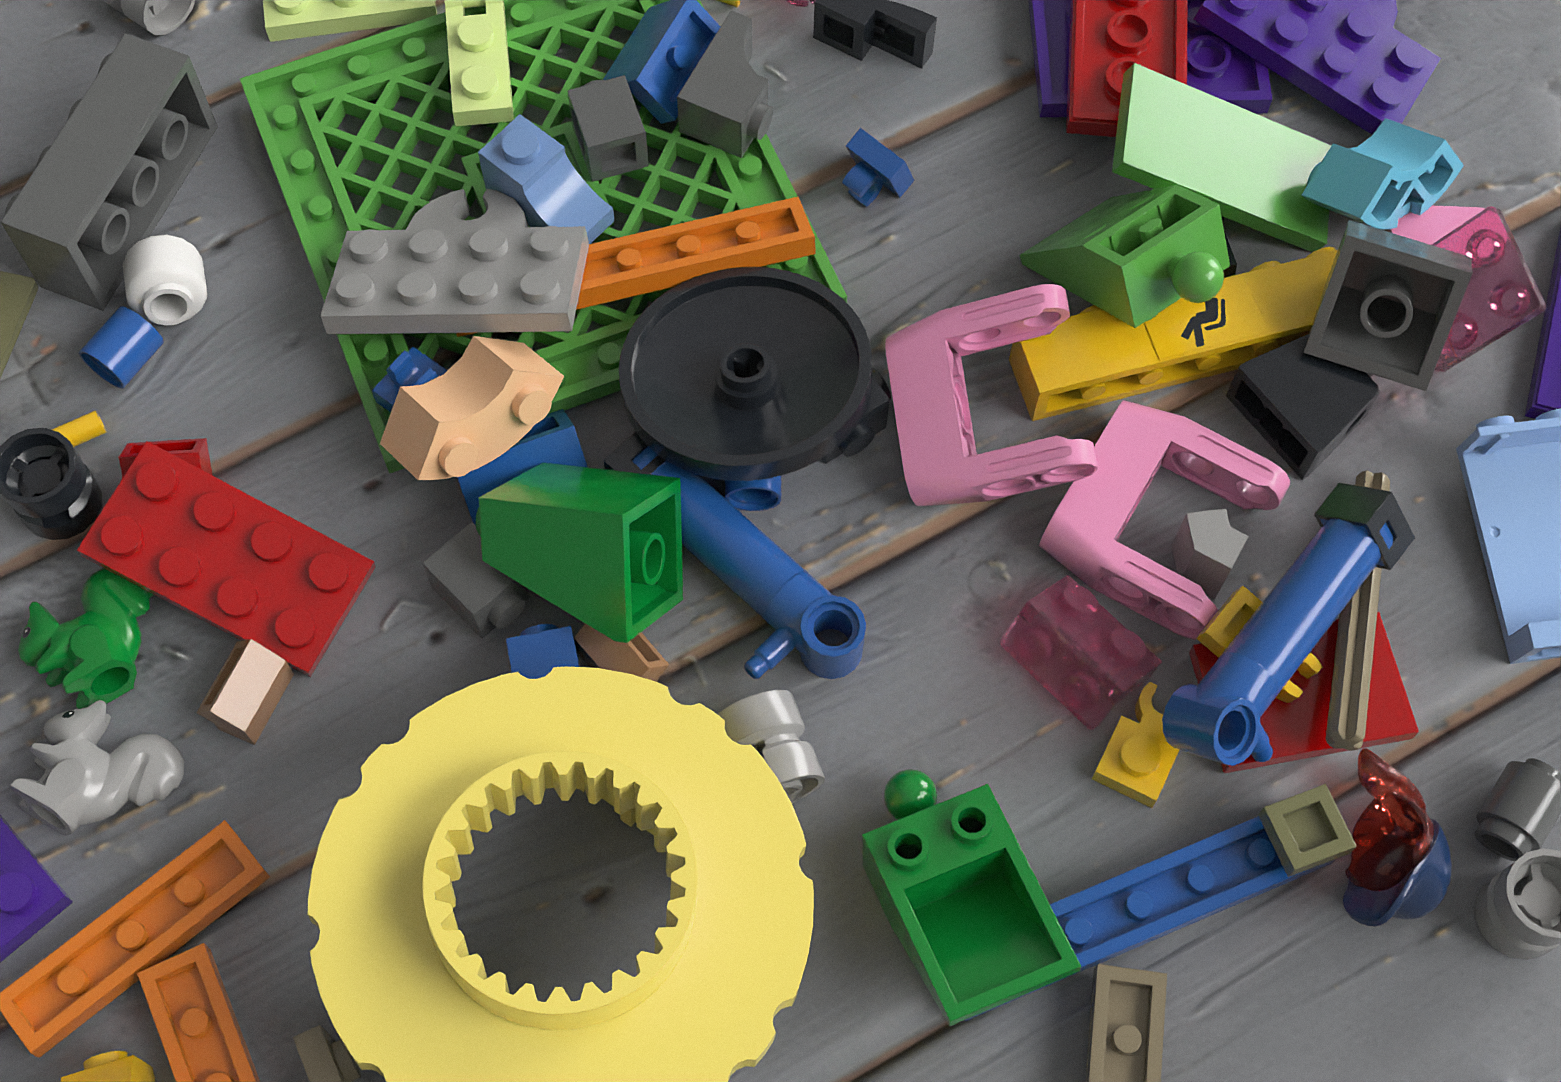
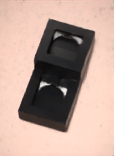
(888, 25)

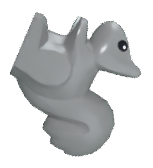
(87, 782)

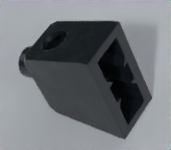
(1301, 402)

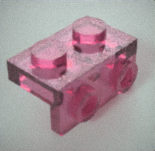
(1078, 651)

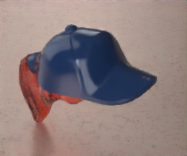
(1400, 851)

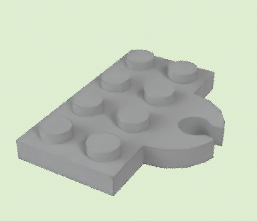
(458, 273)

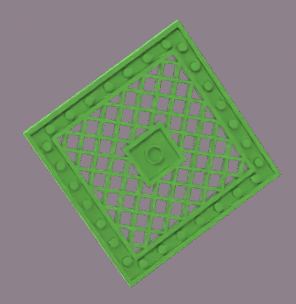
(397, 64)

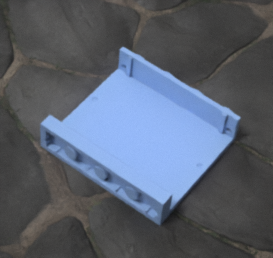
(1516, 509)

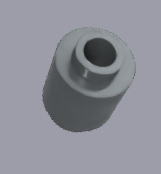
(1520, 809)

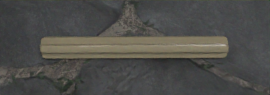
(1355, 652)

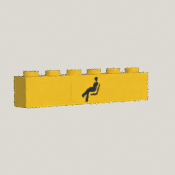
(1104, 359)

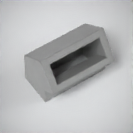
(1207, 549)

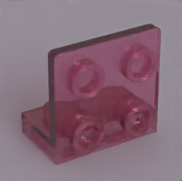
(1499, 291)

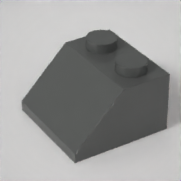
(1388, 305)

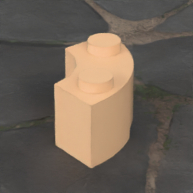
(470, 410)

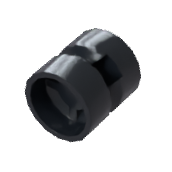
(48, 484)

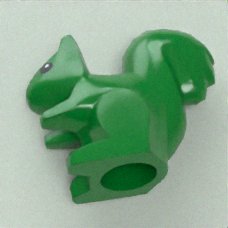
(94, 649)

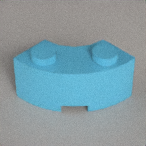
(1384, 176)

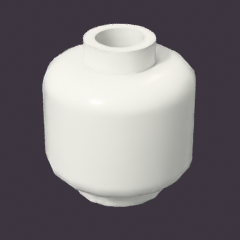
(164, 279)

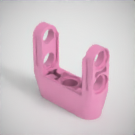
(935, 410)
(1099, 507)

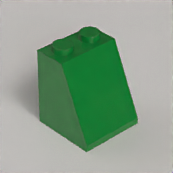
(589, 542)

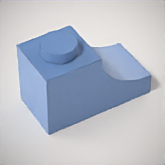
(541, 179)

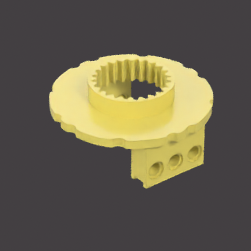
(735, 916)

